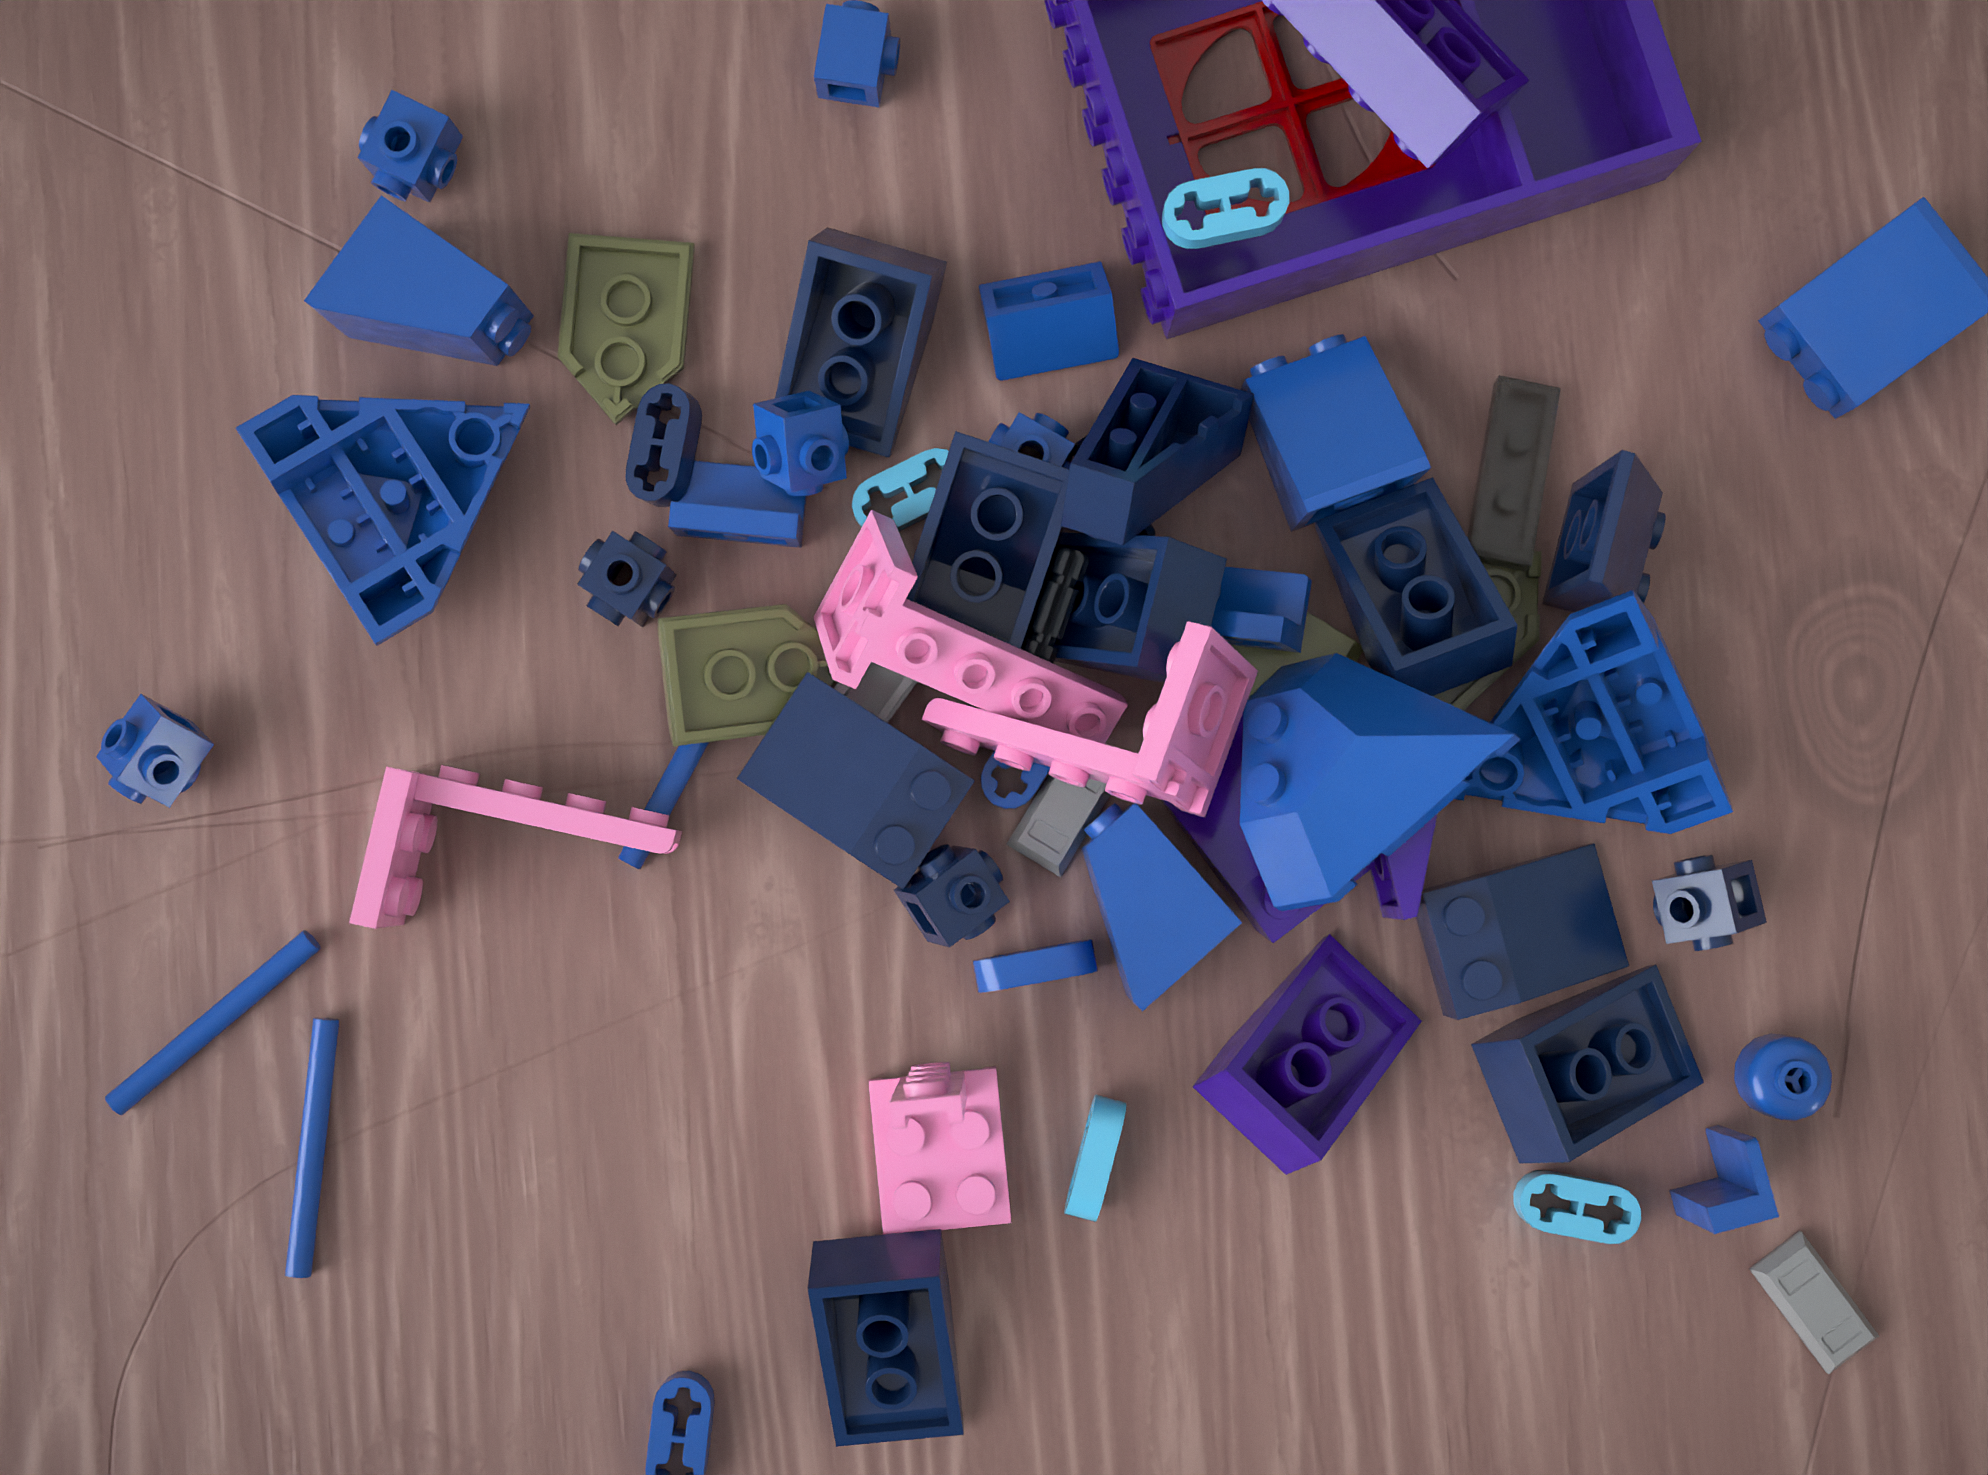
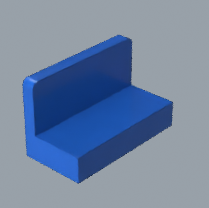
(1050, 320)
(737, 506)
(1262, 608)
(1738, 1194)

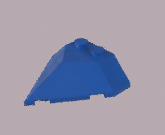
(384, 491)
(1605, 729)
(1347, 771)

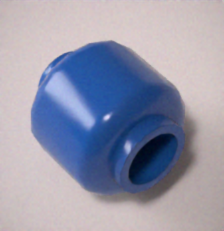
(1783, 1076)

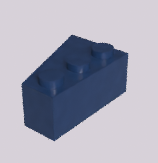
(1152, 449)

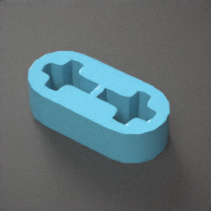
(1221, 193)
(899, 479)
(1095, 1158)
(1573, 1221)

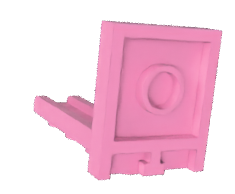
(872, 621)
(1182, 733)
(406, 828)
(939, 1149)

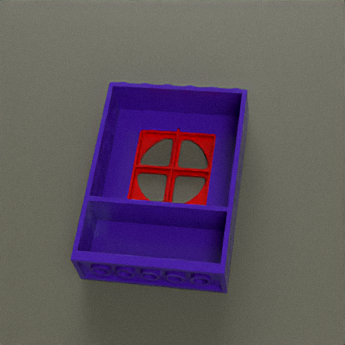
(1586, 127)

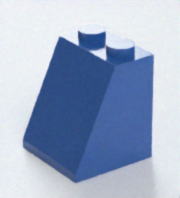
(418, 293)
(1878, 310)
(1331, 430)
(1151, 902)

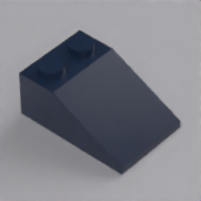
(861, 331)
(1606, 535)
(989, 537)
(1417, 590)
(1136, 602)
(855, 780)
(1519, 932)
(1587, 1067)
(886, 1337)

